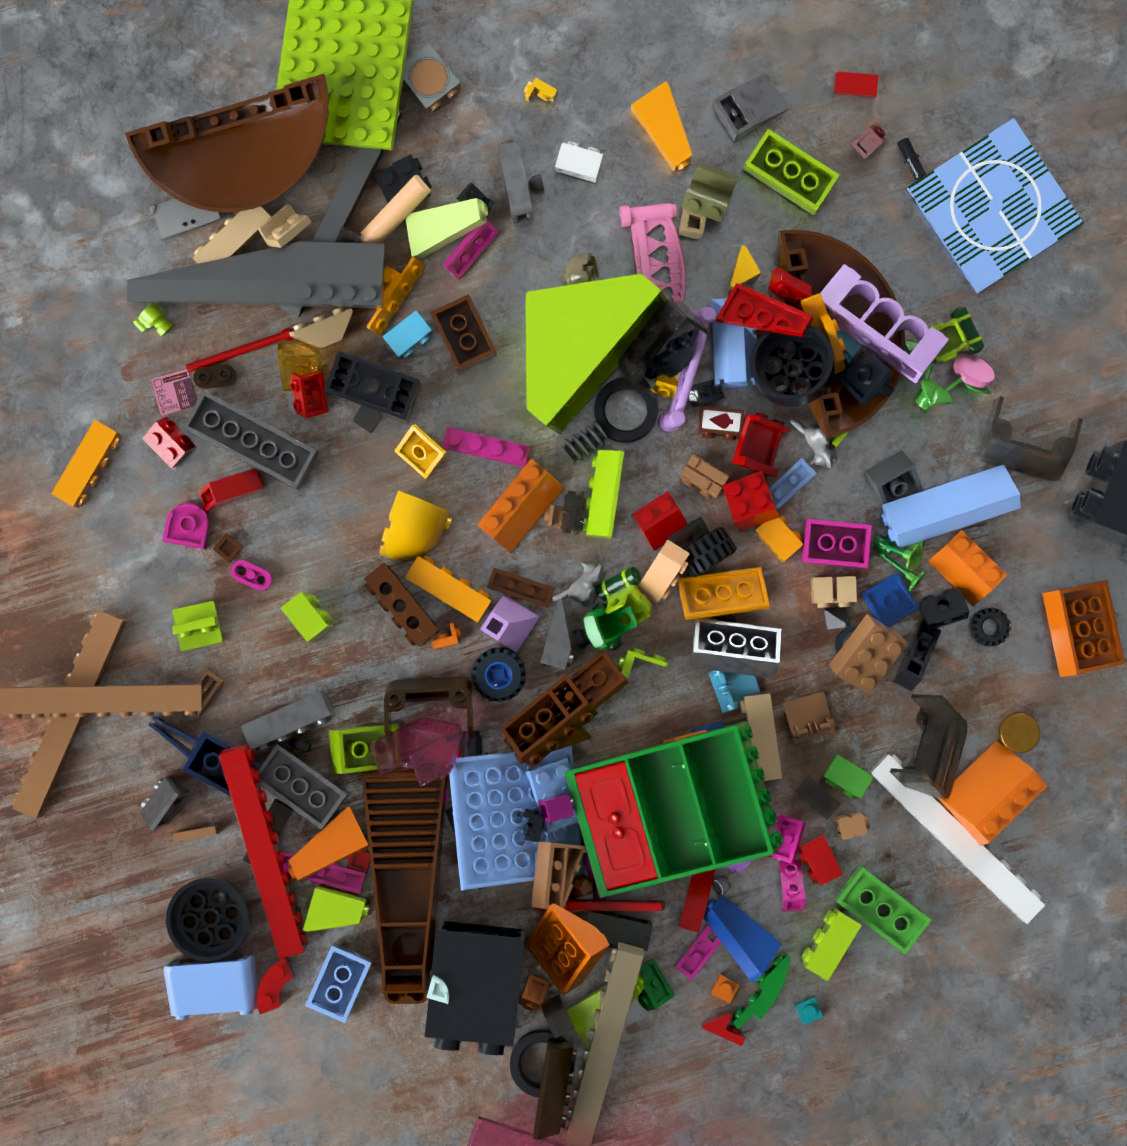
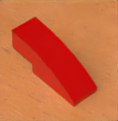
(696, 901)

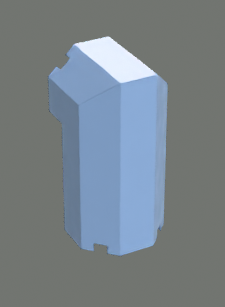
(731, 351)

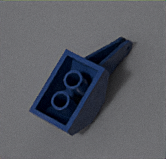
(204, 758)

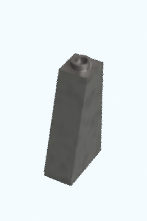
(515, 181)

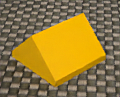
(745, 269)
(420, 451)

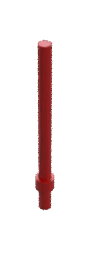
(284, 335)

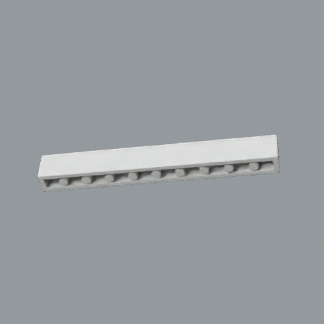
(960, 843)

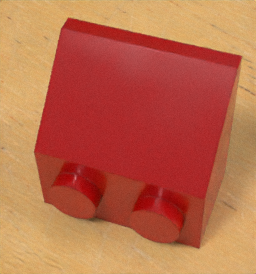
(659, 520)

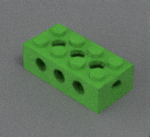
(884, 924)

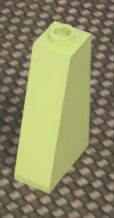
(441, 225)

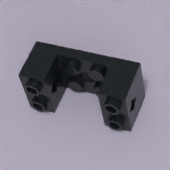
(395, 390)

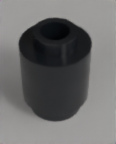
(471, 747)

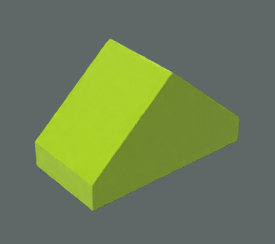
(577, 341)

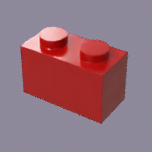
(820, 860)

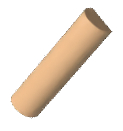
(395, 211)

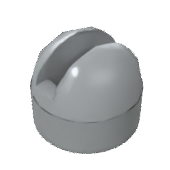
(721, 885)

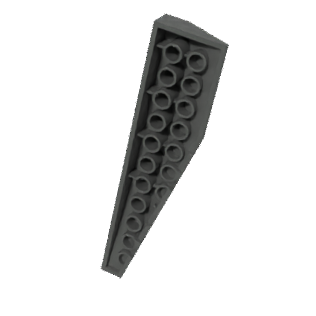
(285, 276)

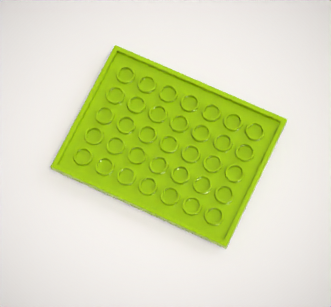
(363, 59)

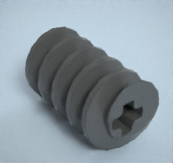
(584, 442)

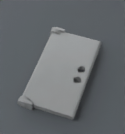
(173, 214)

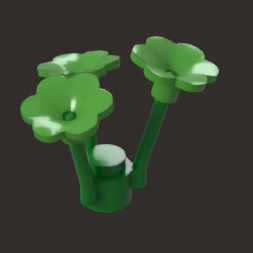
(885, 546)

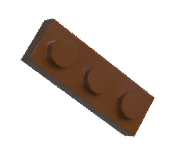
(520, 587)

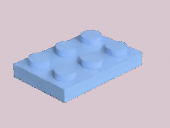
(548, 782)

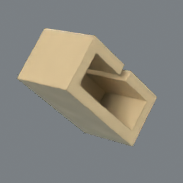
(833, 590)

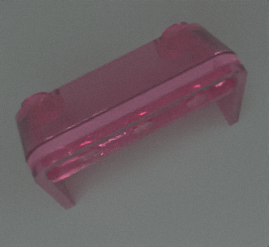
(422, 744)

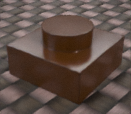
(228, 548)

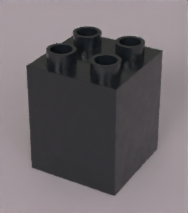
(1104, 505)
(483, 985)

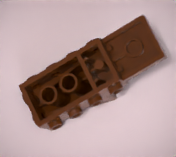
(562, 711)

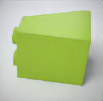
(335, 909)

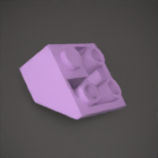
(510, 623)

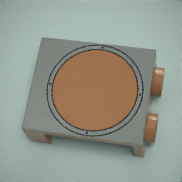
(430, 78)

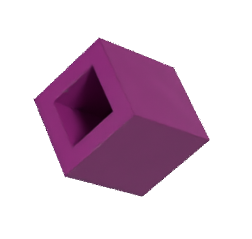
(556, 807)

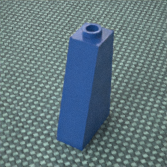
(742, 937)

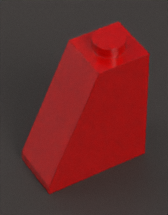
(230, 489)

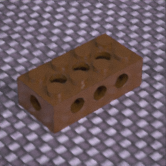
(384, 575)

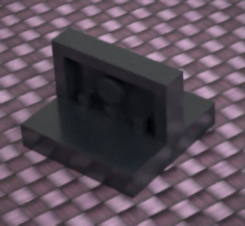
(866, 376)

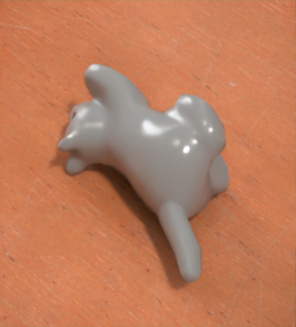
(824, 452)
(584, 588)

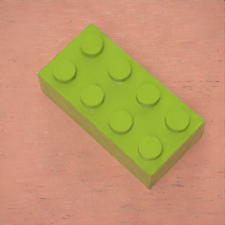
(791, 172)

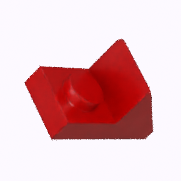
(718, 1026)

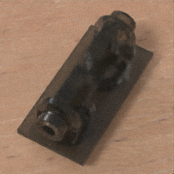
(573, 521)

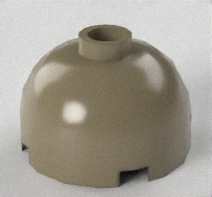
(581, 269)

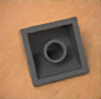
(894, 478)

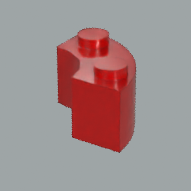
(271, 985)

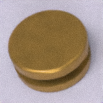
(1019, 732)

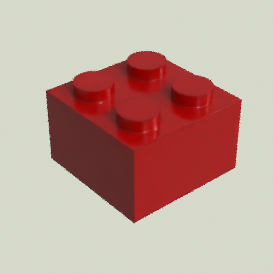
(751, 501)

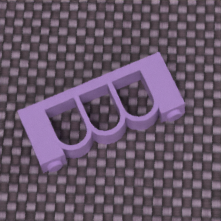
(930, 343)

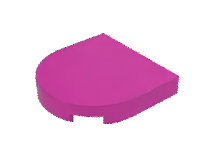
(187, 526)

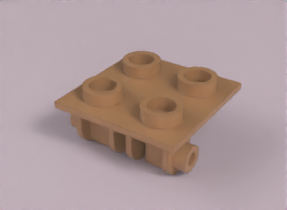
(809, 717)

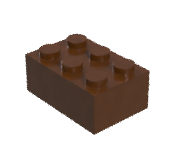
(463, 333)

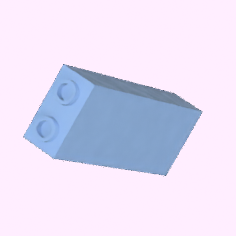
(950, 506)

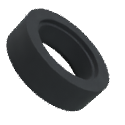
(610, 431)
(527, 1040)

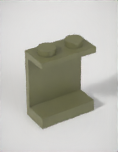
(709, 192)

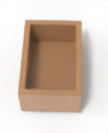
(868, 654)

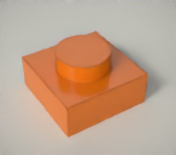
(724, 988)

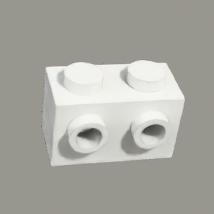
(579, 161)

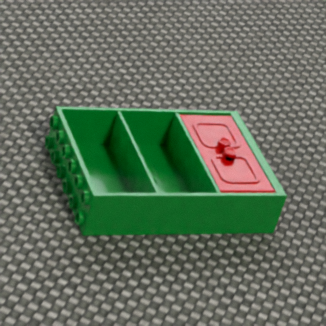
(674, 809)

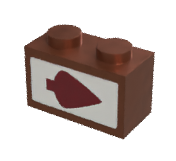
(720, 422)

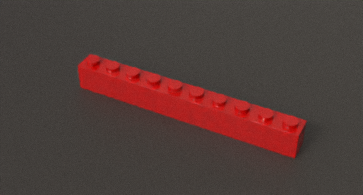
(263, 850)

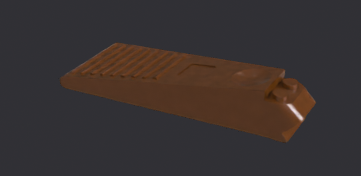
(405, 861)

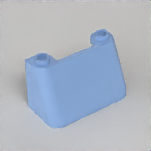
(211, 987)

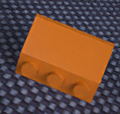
(967, 567)

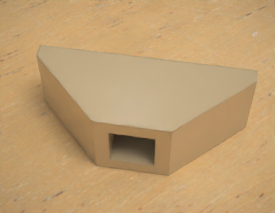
(324, 329)

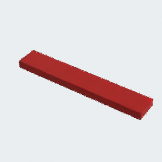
(613, 905)

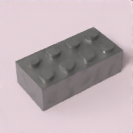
(735, 648)
(286, 720)
(301, 786)

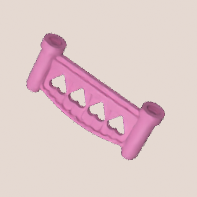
(642, 221)

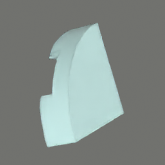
(438, 990)

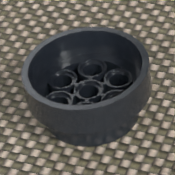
(769, 353)
(188, 938)

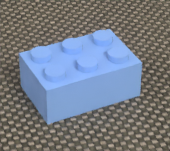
(339, 982)

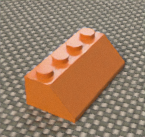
(520, 505)

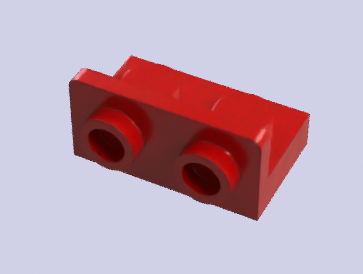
(789, 287)
(309, 394)

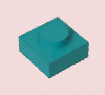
(808, 1010)

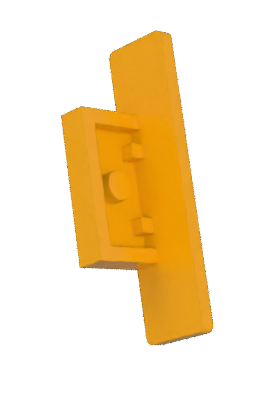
(396, 289)
(821, 320)

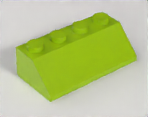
(604, 493)

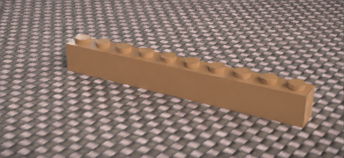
(101, 700)
(62, 731)

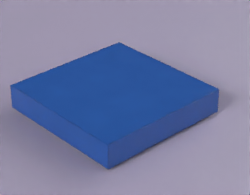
(890, 600)

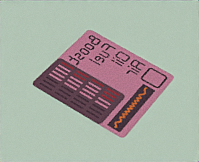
(174, 392)

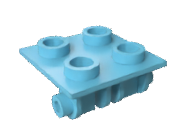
(731, 688)

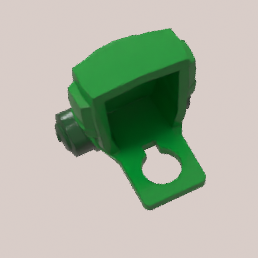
(605, 629)

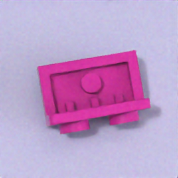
(792, 833)

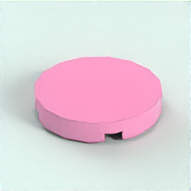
(974, 370)

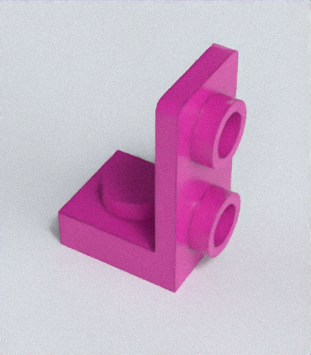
(792, 886)

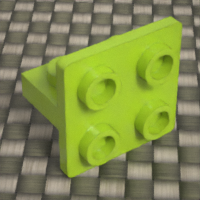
(197, 626)

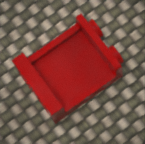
(759, 444)

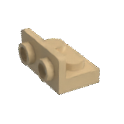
(283, 226)

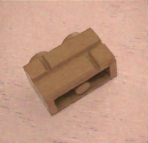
(703, 476)
(851, 825)

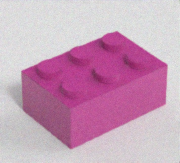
(836, 543)

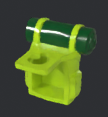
(961, 335)
(623, 592)

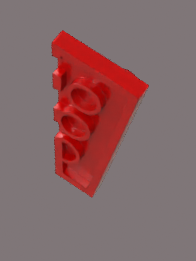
(757, 311)

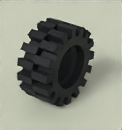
(1003, 627)

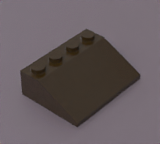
(553, 1089)

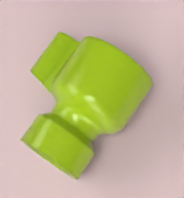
(153, 316)

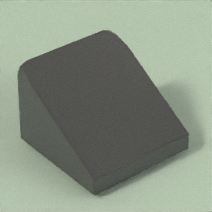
(366, 418)

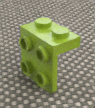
(625, 664)

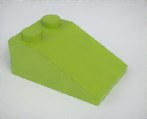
(351, 748)

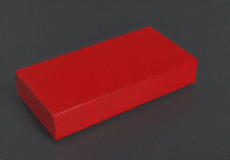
(856, 84)

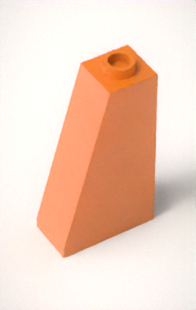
(330, 846)

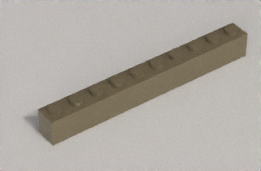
(604, 1044)

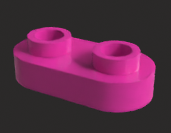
(251, 576)

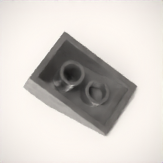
(557, 645)
(163, 803)

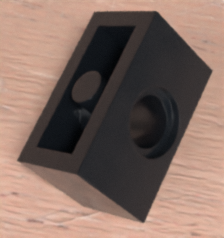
(936, 618)

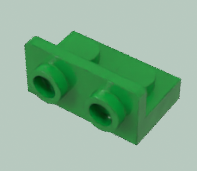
(656, 988)

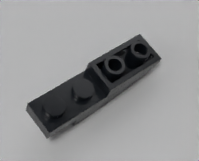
(675, 357)

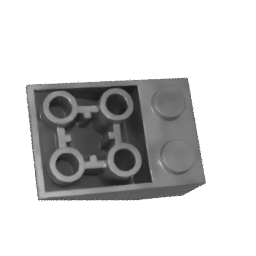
(749, 106)

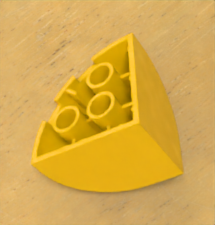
(413, 528)

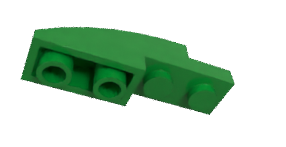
(770, 987)

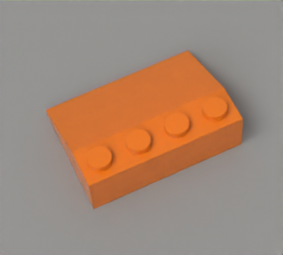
(1083, 628)
(993, 792)
(566, 947)

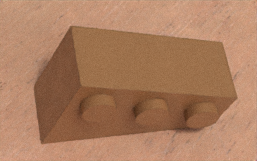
(555, 872)

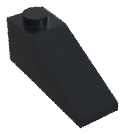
(917, 657)

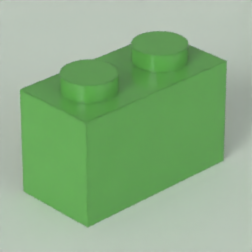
(847, 776)

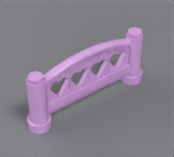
(671, 420)

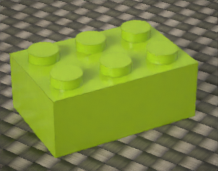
(308, 617)
(830, 943)

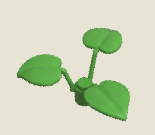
(932, 393)

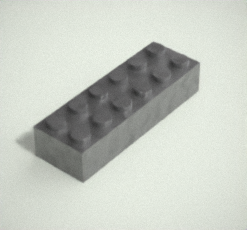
(251, 440)

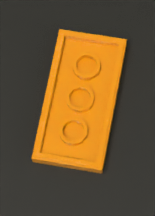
(723, 593)

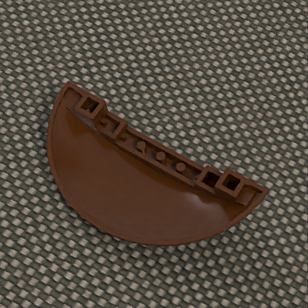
(237, 152)
(815, 261)

